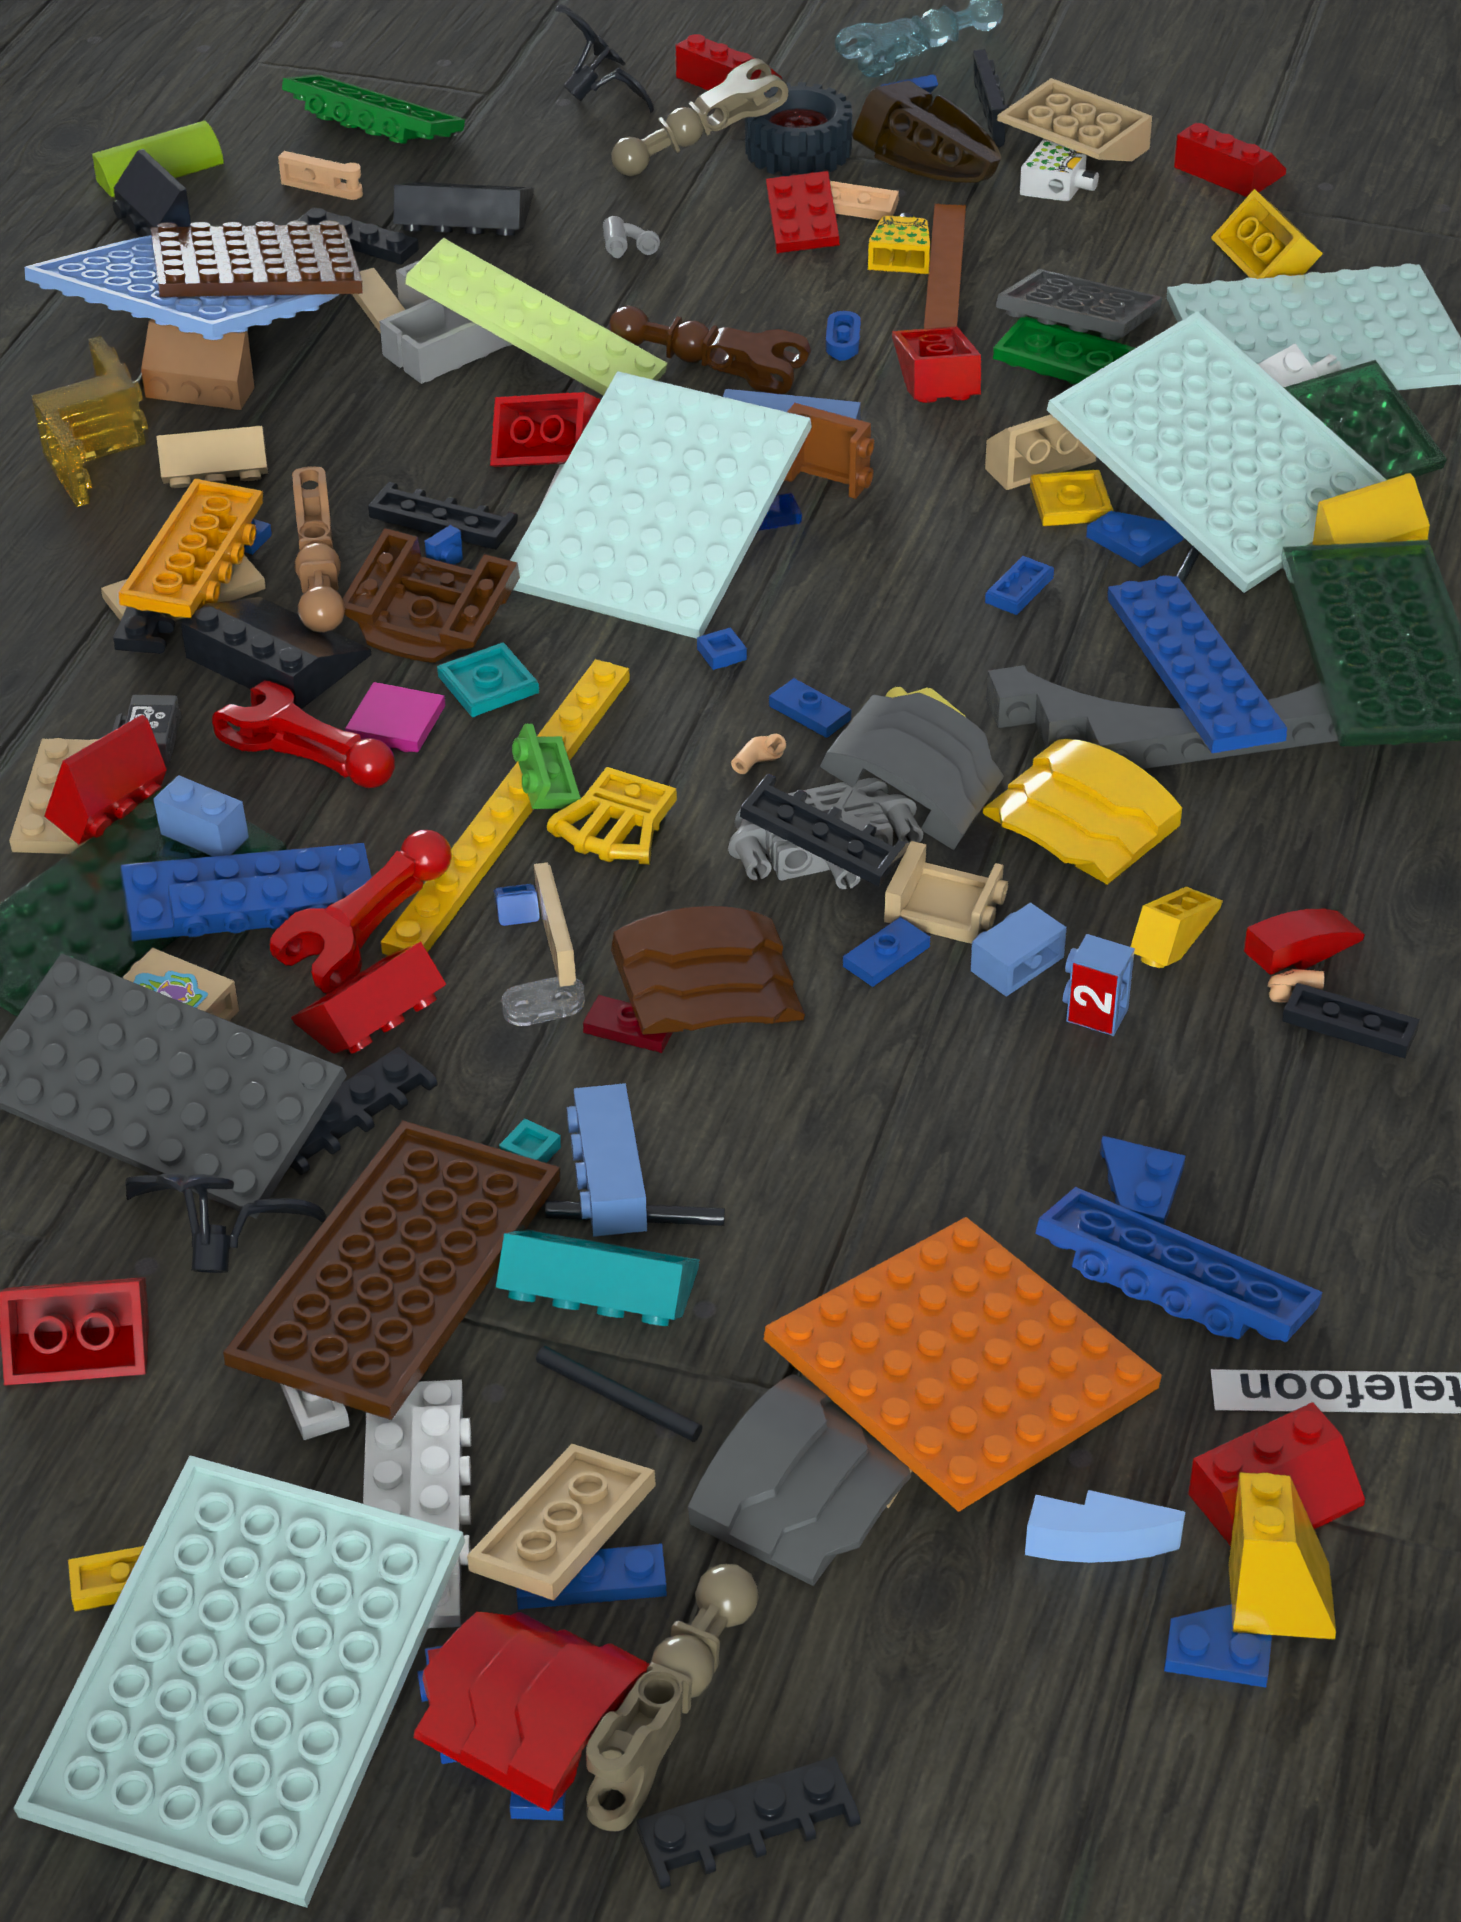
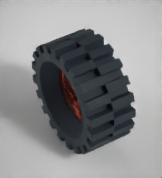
(802, 134)

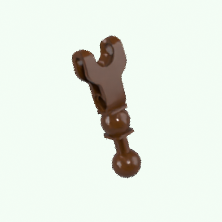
(724, 349)

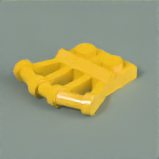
(620, 797)

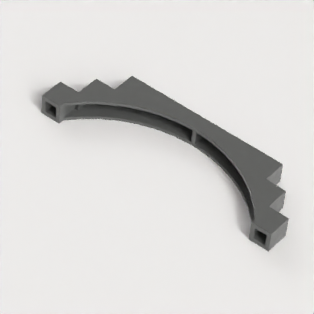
(1138, 732)

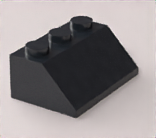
(149, 196)

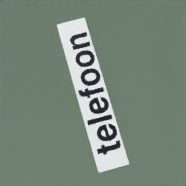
(1337, 1391)

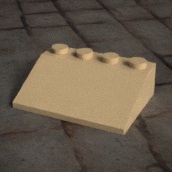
(1081, 121)

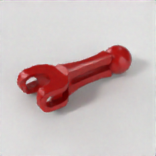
(283, 727)
(344, 926)

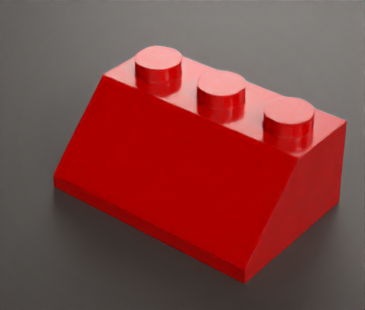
(708, 62)
(1226, 160)
(539, 427)
(106, 781)
(372, 1000)
(74, 1331)
(1294, 1446)

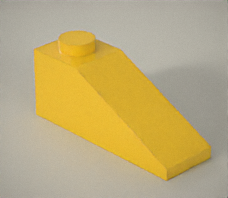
(1172, 925)

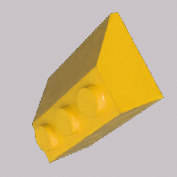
(1265, 241)
(1373, 514)

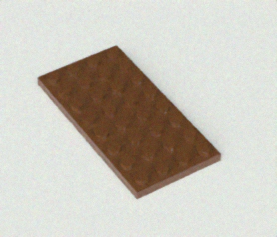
(392, 1270)

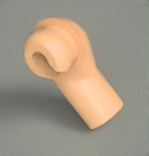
(759, 750)
(1283, 983)

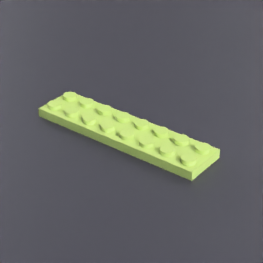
(529, 318)

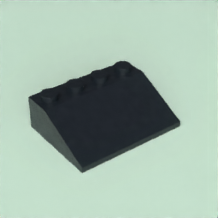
(461, 206)
(265, 642)

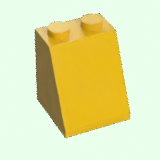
(1277, 1563)

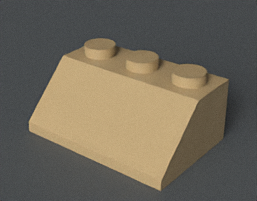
(1032, 449)
(212, 456)

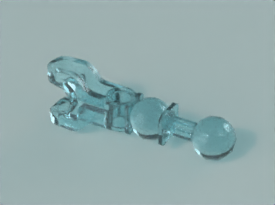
(907, 37)

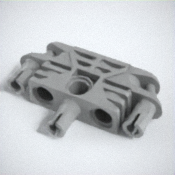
(860, 806)

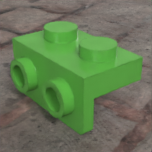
(545, 770)

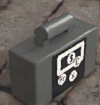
(163, 717)

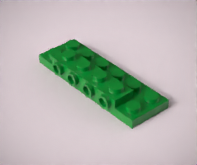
(370, 110)
(1056, 350)

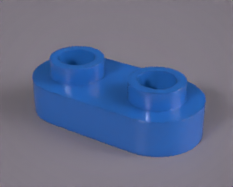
(843, 335)

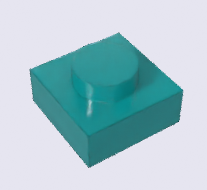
(532, 1141)

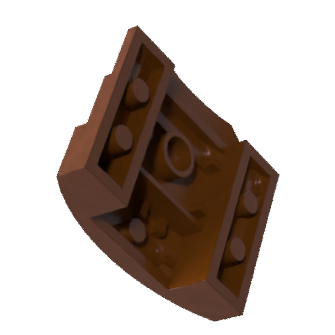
(423, 604)
(704, 969)

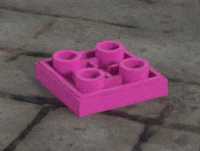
(397, 716)

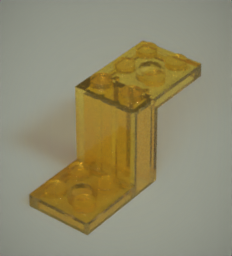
(90, 420)

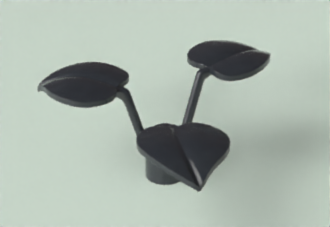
(584, 78)
(210, 1241)

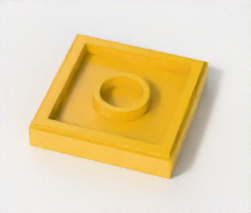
(1070, 497)

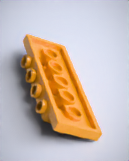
(194, 550)

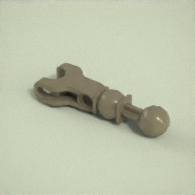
(733, 100)
(636, 1736)

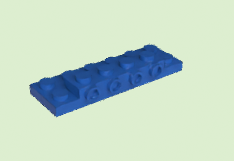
(237, 889)
(1176, 1269)

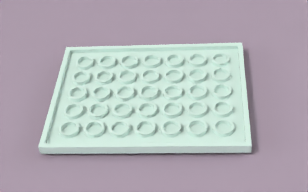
(1344, 313)
(1213, 446)
(658, 504)
(243, 1680)

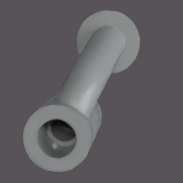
(616, 236)

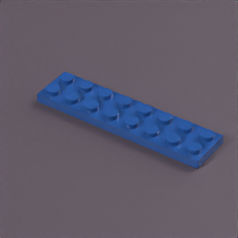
(1196, 664)

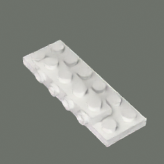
(419, 1471)

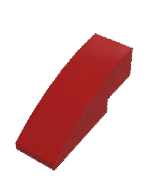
(1299, 939)

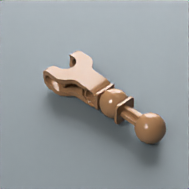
(316, 562)

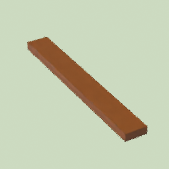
(945, 266)

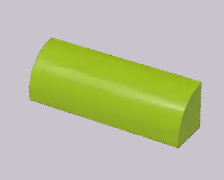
(177, 151)

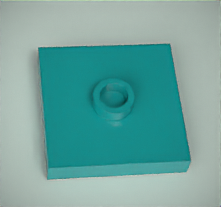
(488, 679)

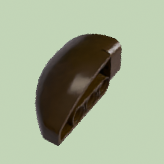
(923, 137)

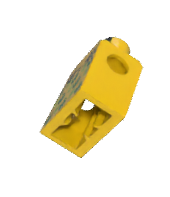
(900, 245)

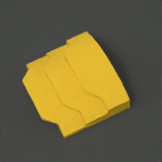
(1088, 808)

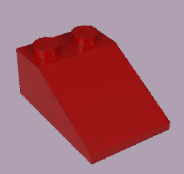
(938, 363)

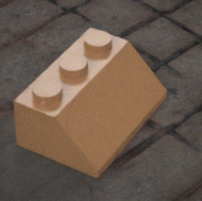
(197, 369)

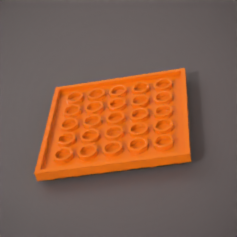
(962, 1361)

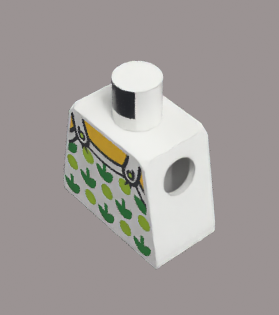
(1056, 173)

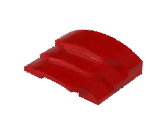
(522, 1701)

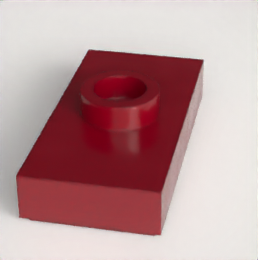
(617, 1022)

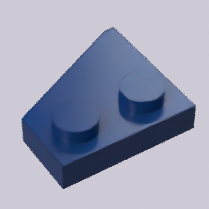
(1133, 536)
(1142, 1177)
(1208, 1648)

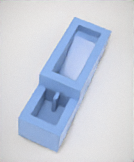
(1101, 1529)

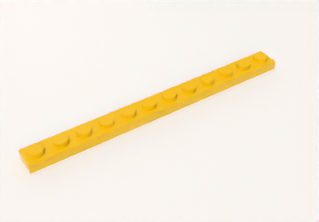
(502, 815)

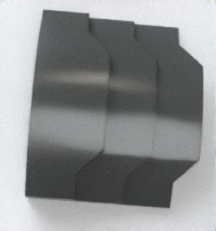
(924, 754)
(796, 1482)

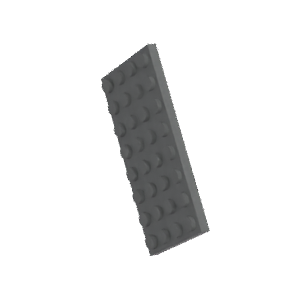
(161, 1082)

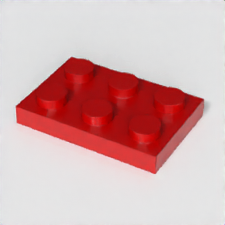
(802, 212)

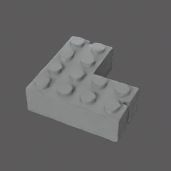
(431, 337)

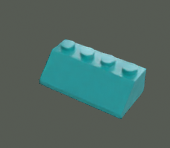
(595, 1275)

